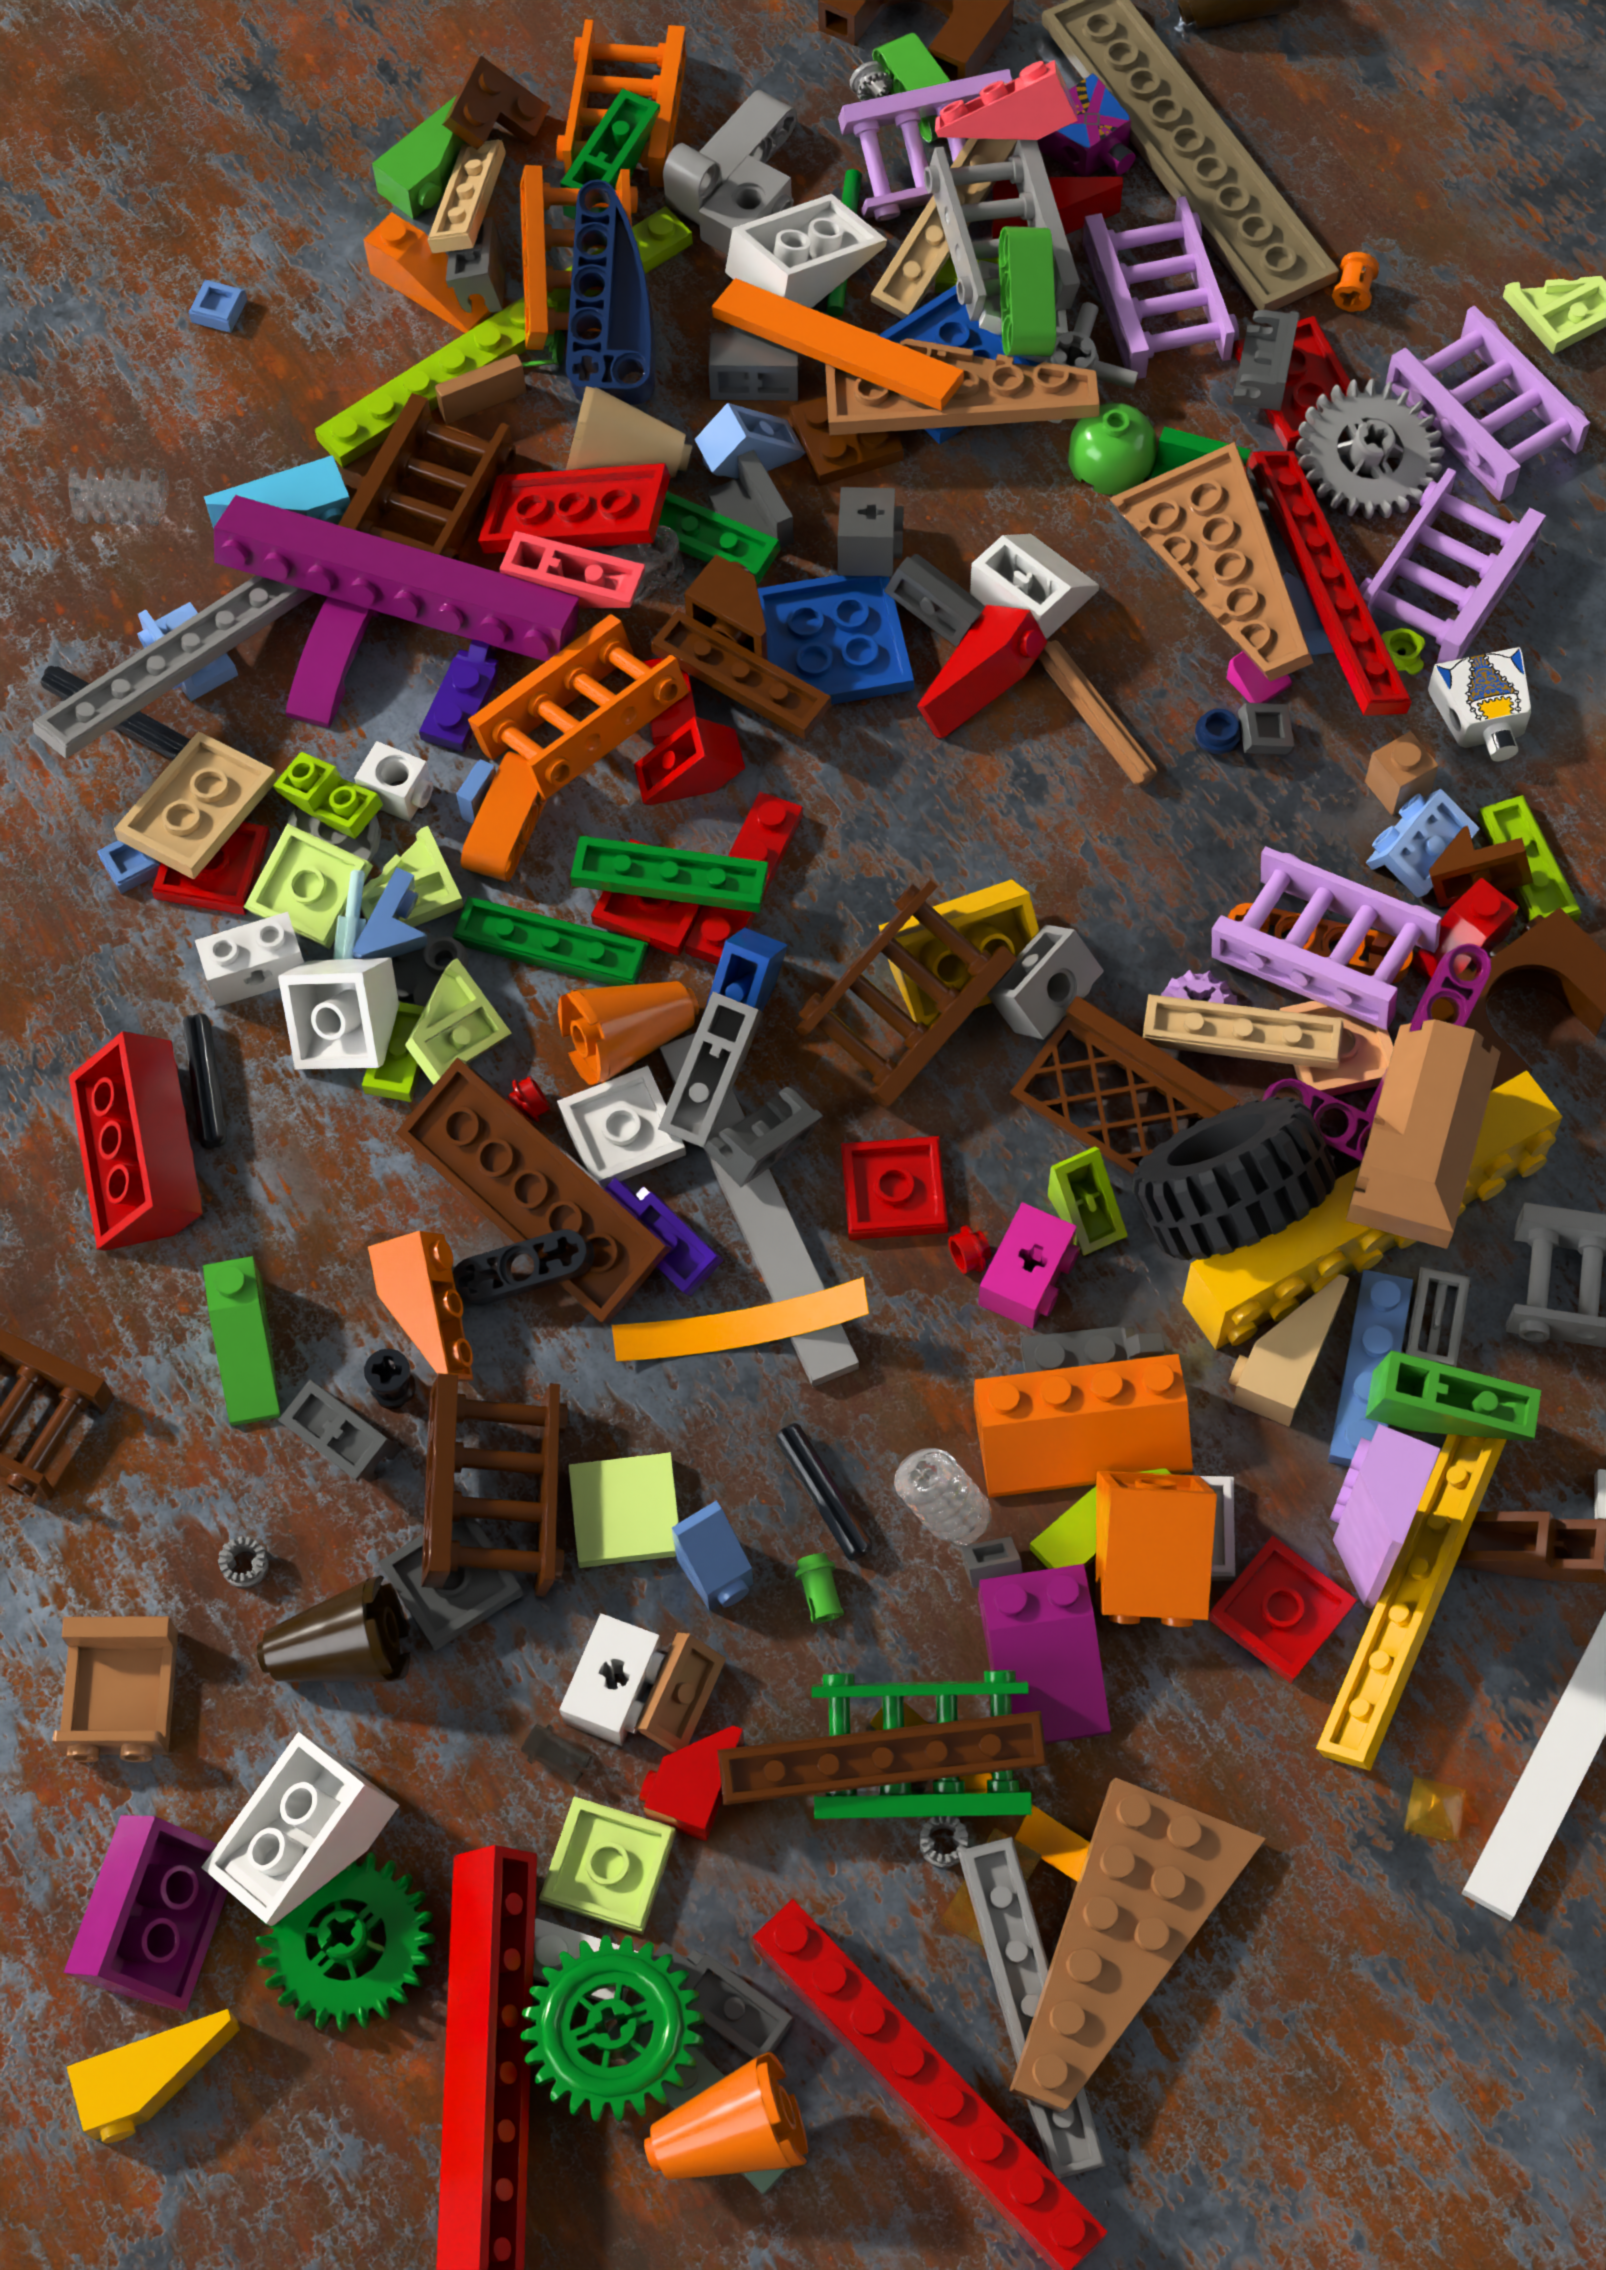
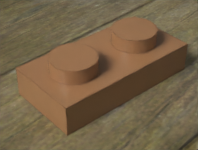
(680, 1692)

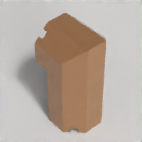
(1424, 1133)

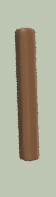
(1097, 714)

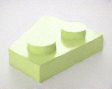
(1561, 309)

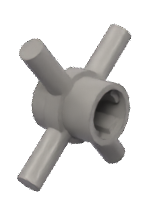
(1080, 352)

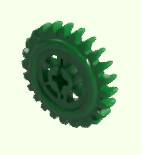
(372, 1991)
(560, 2046)

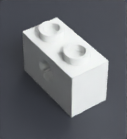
(249, 958)
(612, 1650)

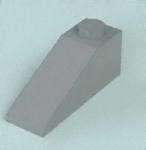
(710, 1069)

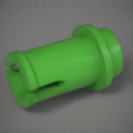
(819, 1587)

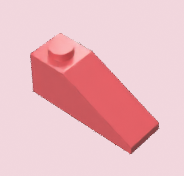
(593, 576)

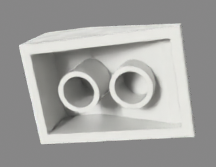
(803, 250)
(298, 1830)

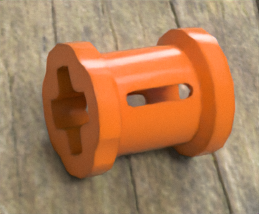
(1355, 281)

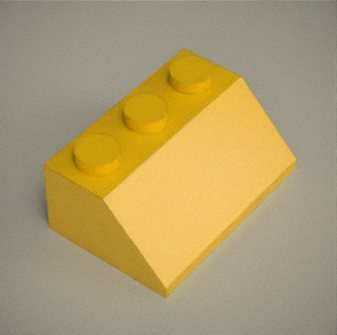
(986, 918)

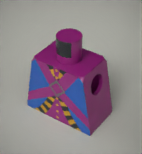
(1096, 137)

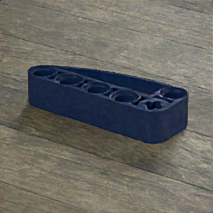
(621, 309)

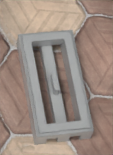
(1442, 1279)

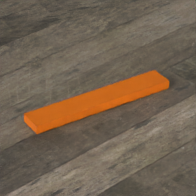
(838, 344)

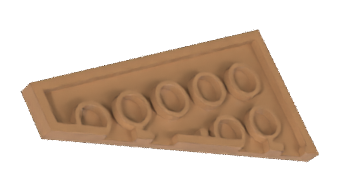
(990, 394)

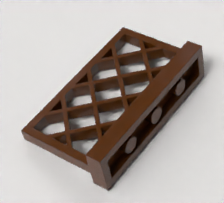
(1139, 1059)

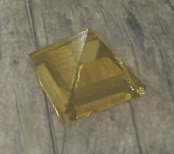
(1435, 1809)

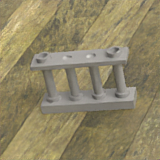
(1034, 204)
(1544, 1230)

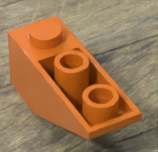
(420, 1292)

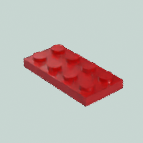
(577, 506)

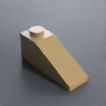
(1285, 1357)

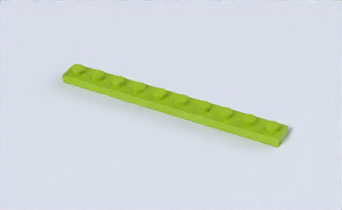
(500, 336)

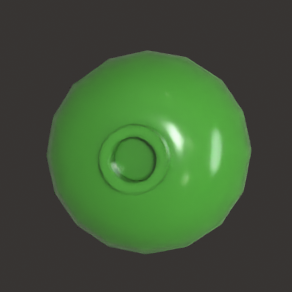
(1113, 449)

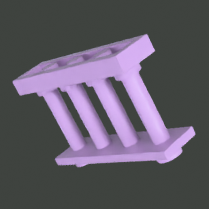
(906, 112)
(1127, 313)
(1470, 437)
(1472, 602)
(1312, 975)

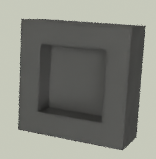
(1266, 728)
(990, 1560)

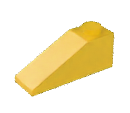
(141, 2077)

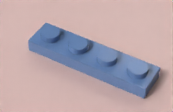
(1375, 1331)

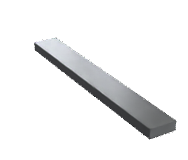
(165, 664)
(773, 1242)

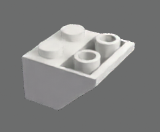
(1030, 576)

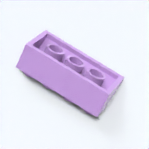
(1379, 1506)

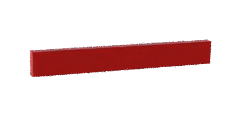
(1330, 584)

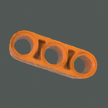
(503, 821)

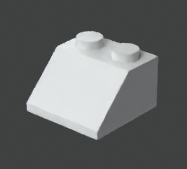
(340, 1012)

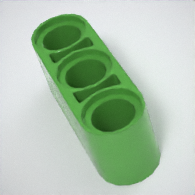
(910, 69)
(1027, 291)

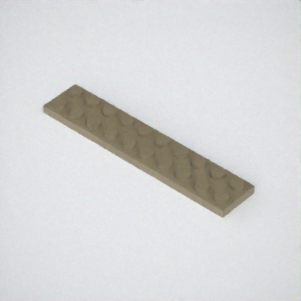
(1194, 151)

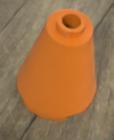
(623, 1024)
(731, 2127)

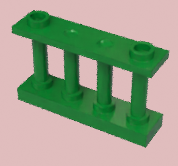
(948, 1794)

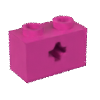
(1029, 1239)

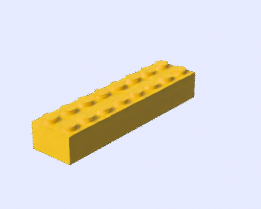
(1270, 1278)

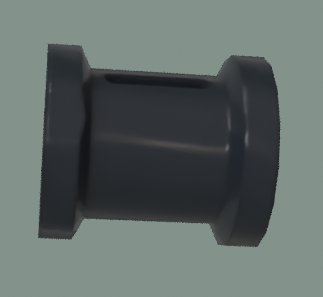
(379, 1369)

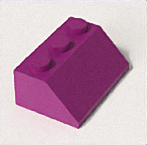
(149, 1914)

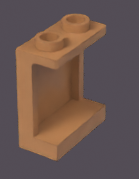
(117, 1687)

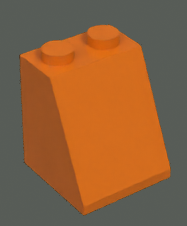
(1154, 1546)

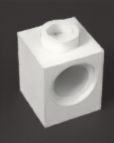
(390, 765)

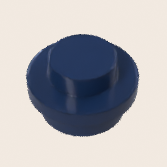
(1218, 731)

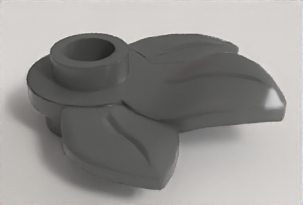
(418, 971)

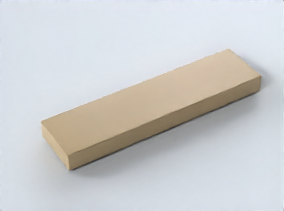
(466, 197)
(1243, 1032)

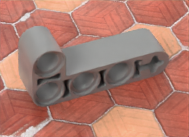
(753, 130)

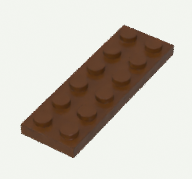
(531, 1185)

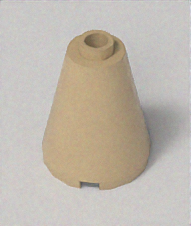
(621, 435)

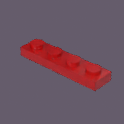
(762, 838)

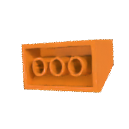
(1071, 1421)

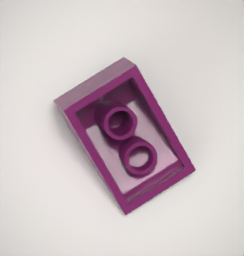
(1048, 1634)

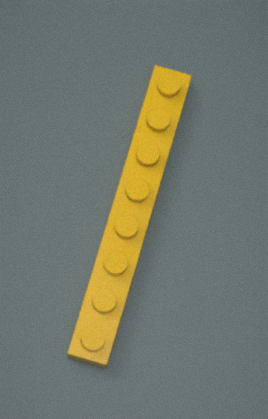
(1409, 1600)

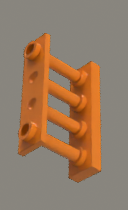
(663, 89)
(540, 237)
(561, 681)

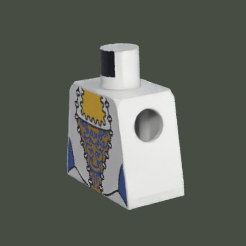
(1484, 700)

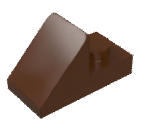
(1461, 866)

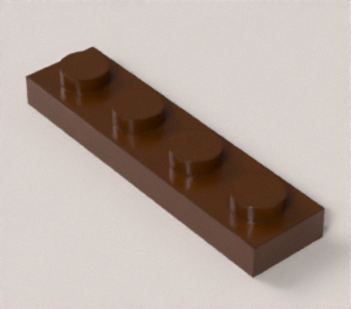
(741, 674)

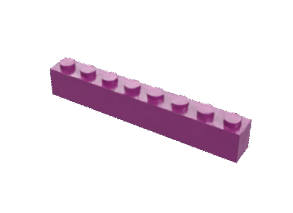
(395, 579)

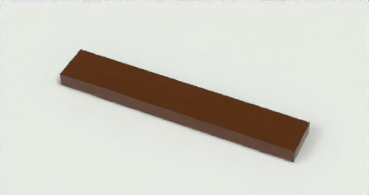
(882, 1757)

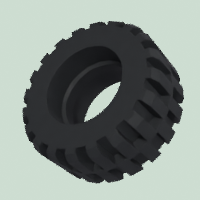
(1234, 1178)

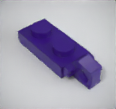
(460, 696)
(690, 1257)

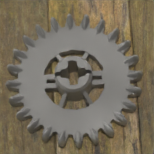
(1373, 426)

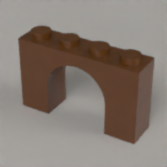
(960, 46)
(1547, 956)

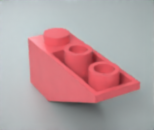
(1015, 110)

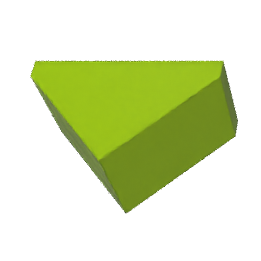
(1086, 1199)

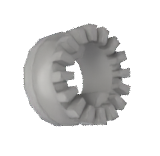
(877, 87)
(227, 1562)
(927, 1844)

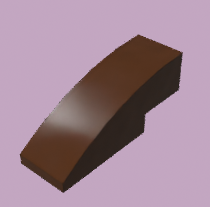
(1536, 1546)

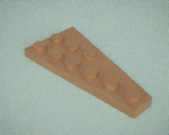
(1217, 544)
(1135, 1908)

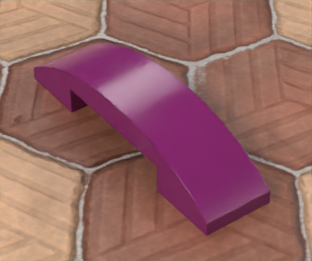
(326, 660)

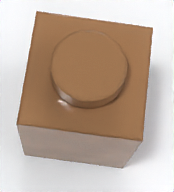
(1401, 772)

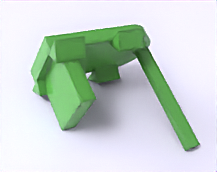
(556, 345)

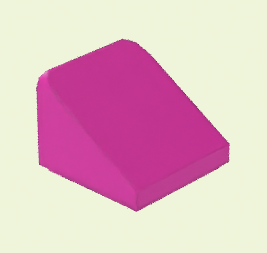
(1252, 682)

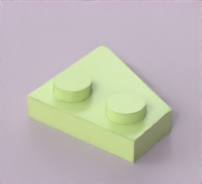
(432, 882)
(454, 1024)

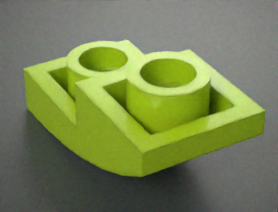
(327, 796)

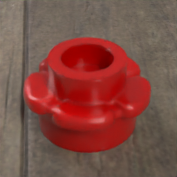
(529, 1098)
(969, 1250)

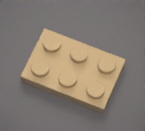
(195, 805)

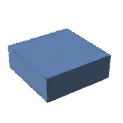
(217, 306)
(474, 790)
(127, 865)

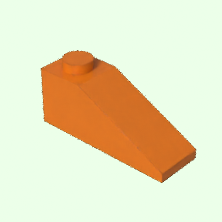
(404, 261)

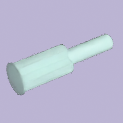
(351, 925)

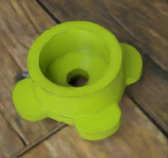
(1409, 643)

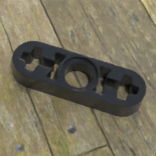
(552, 1245)

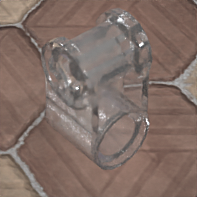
(655, 561)

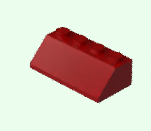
(134, 1142)

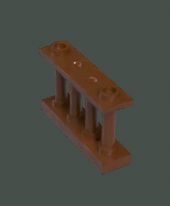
(399, 461)
(952, 1003)
(35, 1371)
(447, 1505)

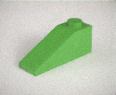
(419, 165)
(242, 1340)
(1450, 1400)

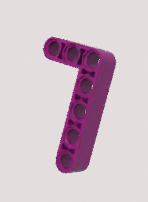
(1442, 985)

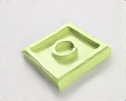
(308, 882)
(624, 1509)
(608, 1865)

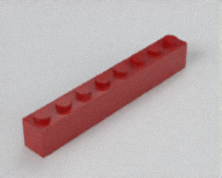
(485, 2061)
(929, 2089)

